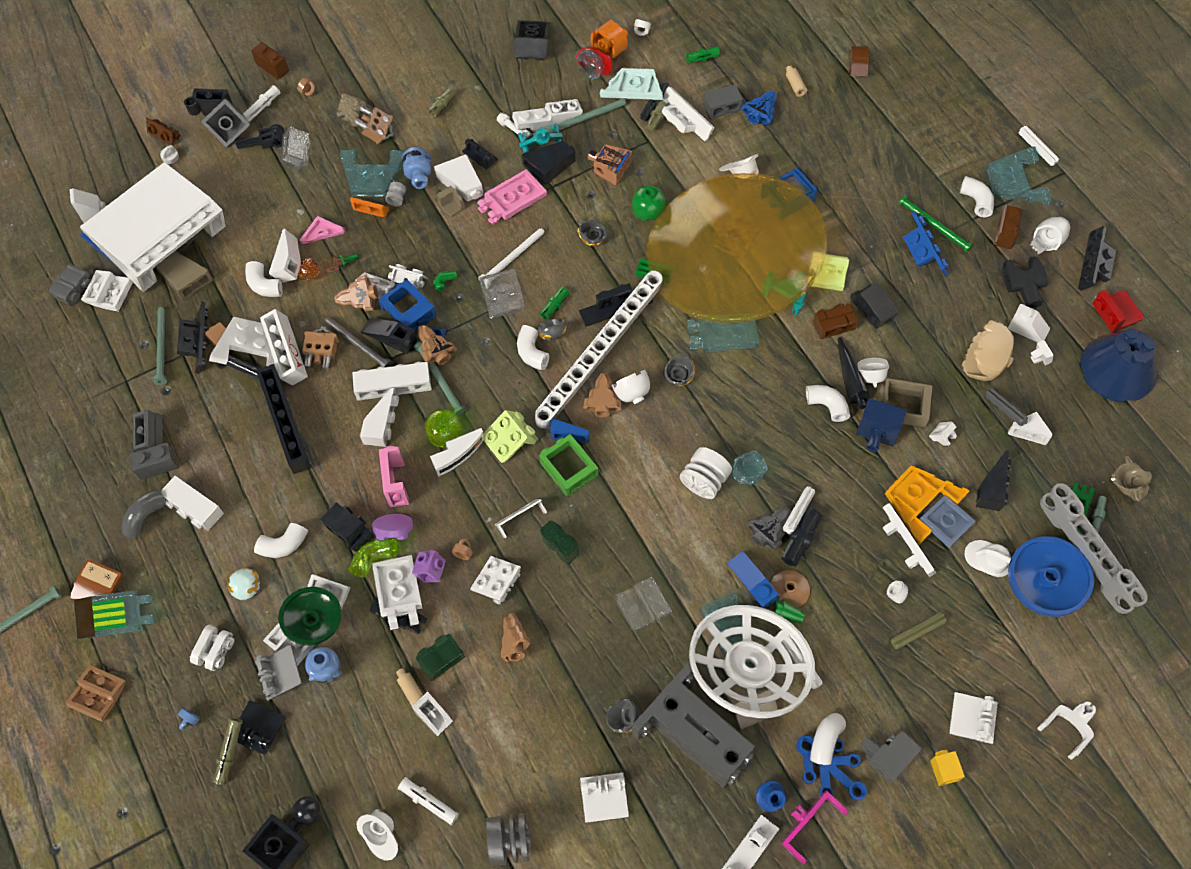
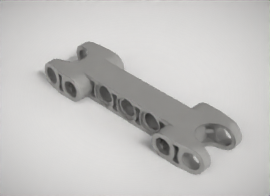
(1115, 581)

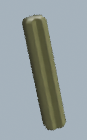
(918, 630)

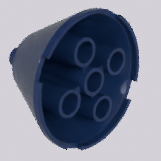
(1120, 365)

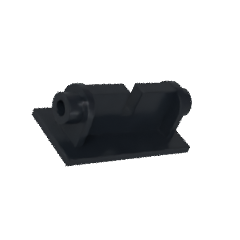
(479, 154)

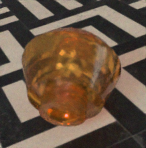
(308, 269)

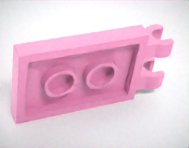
(511, 196)

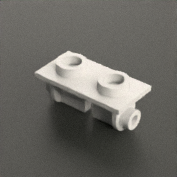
(400, 273)

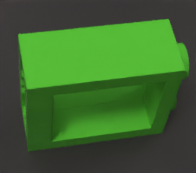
(579, 479)

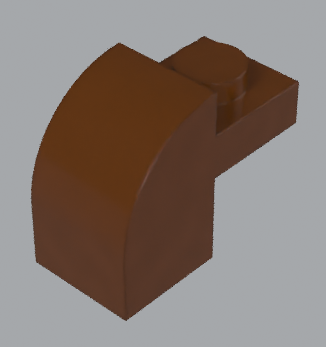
(858, 60)

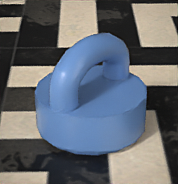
(188, 716)

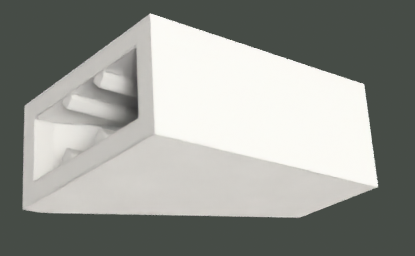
(461, 177)

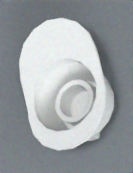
(743, 166)
(873, 370)
(988, 557)
(377, 833)

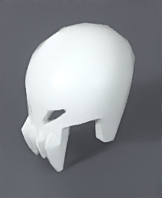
(1050, 234)

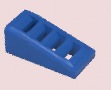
(562, 429)

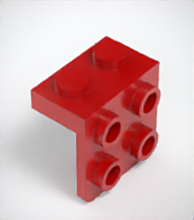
(1117, 310)

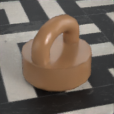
(305, 85)
(461, 551)

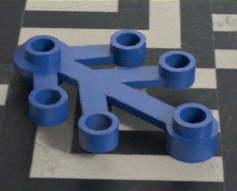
(832, 769)

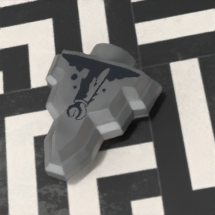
(769, 528)

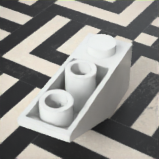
(286, 259)
(377, 423)

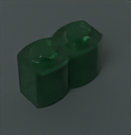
(560, 542)
(439, 657)

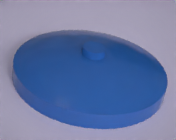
(1050, 576)

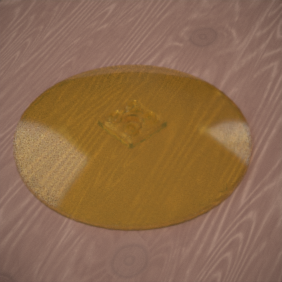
(745, 276)

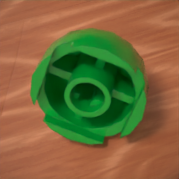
(648, 202)

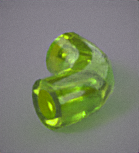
(370, 553)

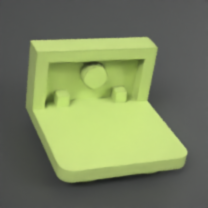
(508, 435)

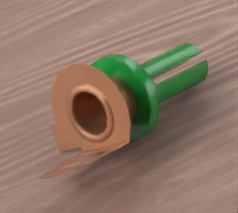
(342, 261)

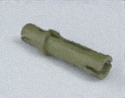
(227, 751)

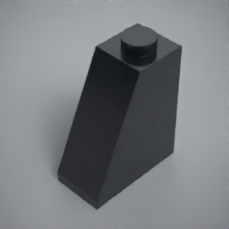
(549, 160)

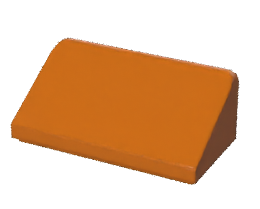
(369, 207)

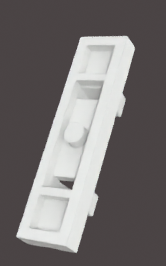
(918, 556)
(747, 851)

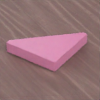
(320, 230)

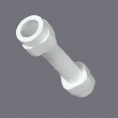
(504, 120)

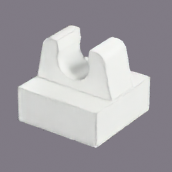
(1042, 353)
(942, 432)

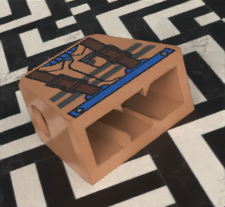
(610, 162)

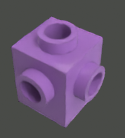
(429, 566)

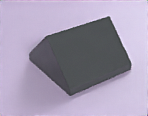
(226, 122)

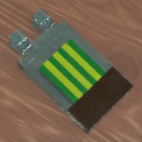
(110, 614)

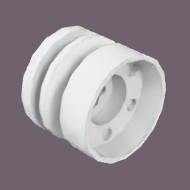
(706, 473)

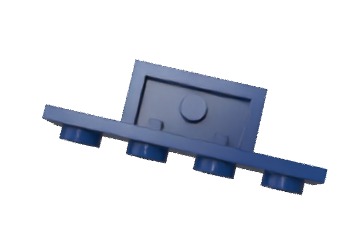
(922, 247)

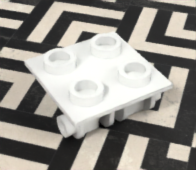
(496, 579)
(973, 717)
(604, 797)

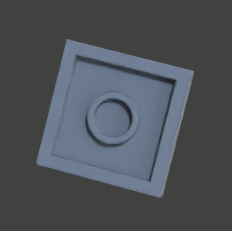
(947, 521)

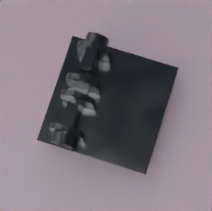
(259, 727)

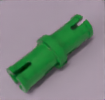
(702, 54)
(554, 303)

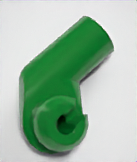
(439, 281)

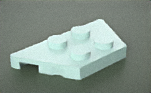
(633, 85)

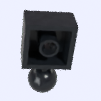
(275, 831)

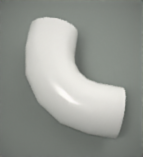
(981, 194)
(259, 284)
(528, 351)
(831, 398)
(281, 546)
(826, 738)

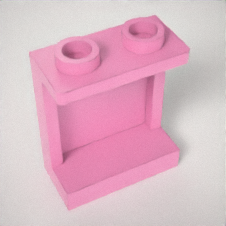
(394, 492)

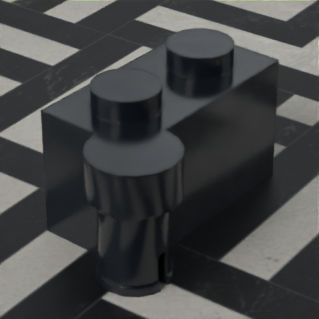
(875, 305)
(346, 526)

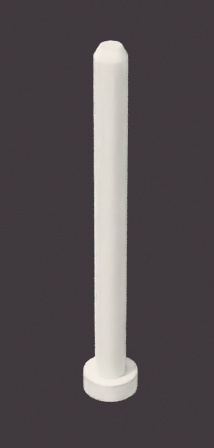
(499, 267)

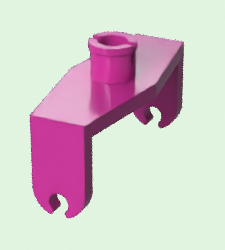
(804, 816)

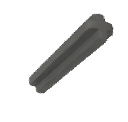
(1008, 408)

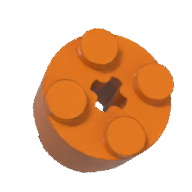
(610, 39)

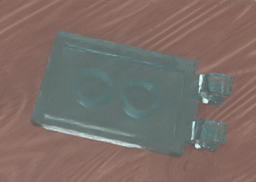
(722, 336)

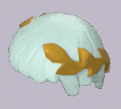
(243, 583)

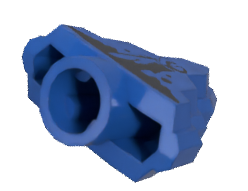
(761, 108)

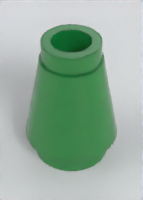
(789, 612)

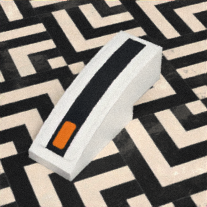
(457, 451)

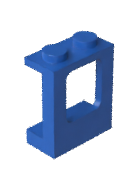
(414, 317)

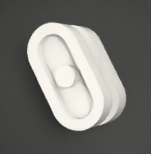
(212, 648)

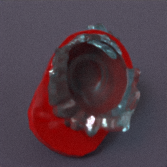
(593, 62)

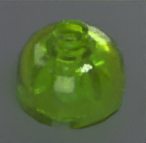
(442, 427)

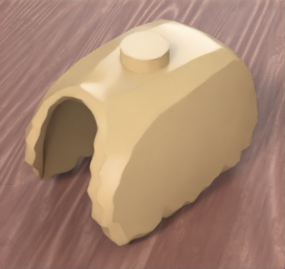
(989, 352)

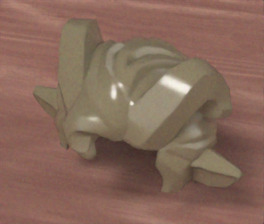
(350, 108)
(1132, 479)

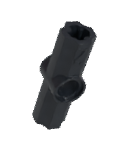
(801, 537)

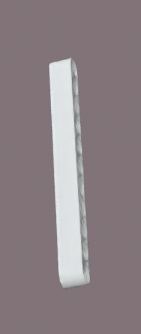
(595, 355)

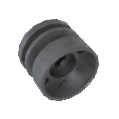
(507, 839)

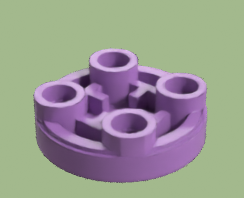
(392, 526)

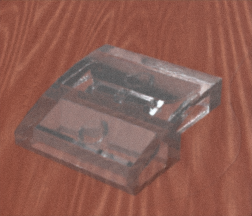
(643, 604)

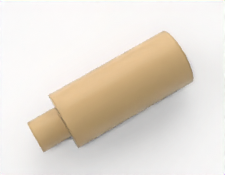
(796, 81)
(409, 686)

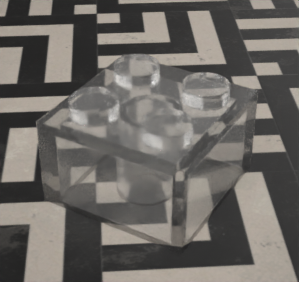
(502, 293)

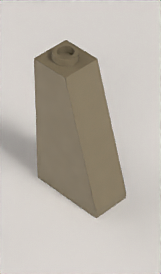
(183, 274)

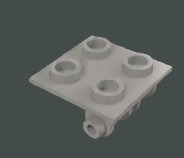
(278, 672)

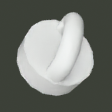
(639, 23)
(169, 155)
(897, 591)

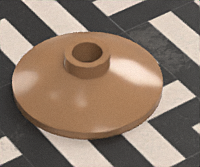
(801, 591)

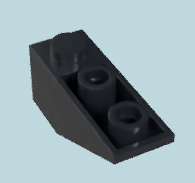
(391, 333)
(992, 490)

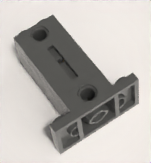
(696, 730)

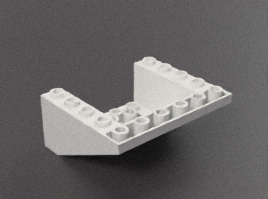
(152, 223)

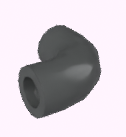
(139, 510)

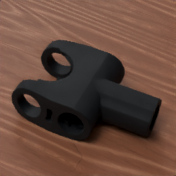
(1026, 280)

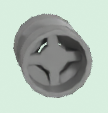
(395, 194)

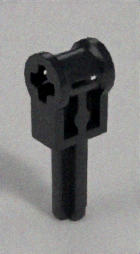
(267, 138)

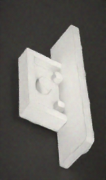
(684, 115)

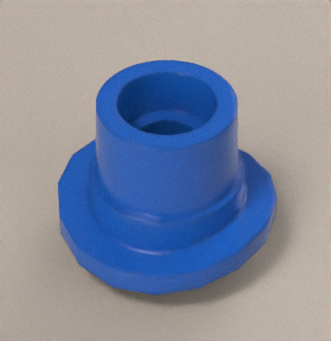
(770, 796)

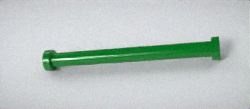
(933, 222)

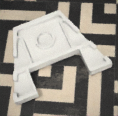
(244, 337)

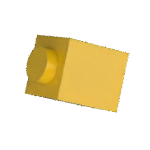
(947, 767)

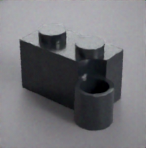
(205, 100)

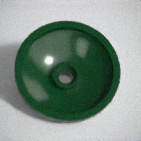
(304, 606)

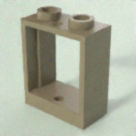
(913, 389)

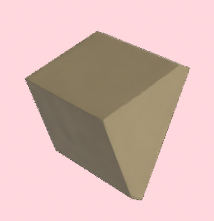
(745, 721)

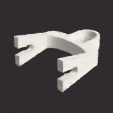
(1078, 719)

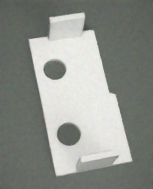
(518, 512)

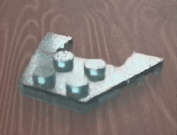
(1009, 178)
(370, 179)

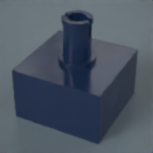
(880, 424)

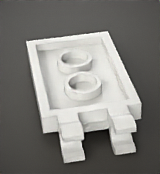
(397, 589)

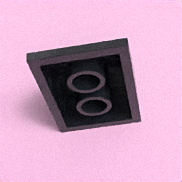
(531, 39)

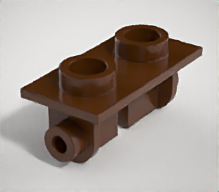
(161, 131)

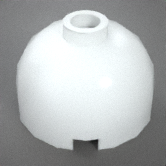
(632, 387)

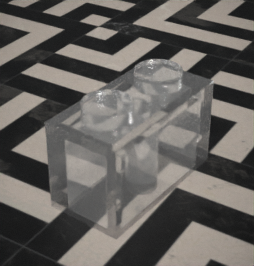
(295, 148)

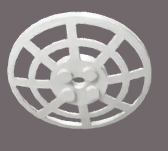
(756, 654)

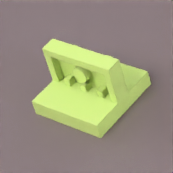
(832, 273)

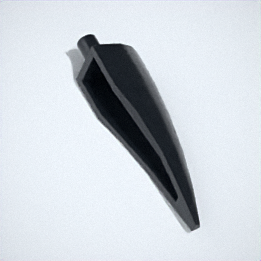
(853, 381)

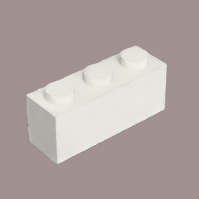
(191, 504)

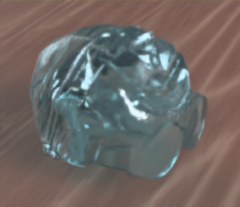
(749, 468)

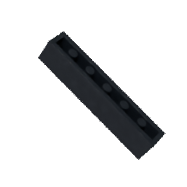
(283, 419)

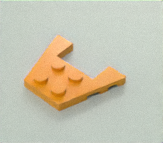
(914, 492)

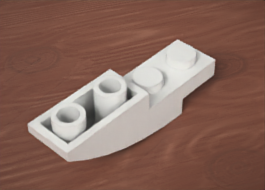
(552, 113)

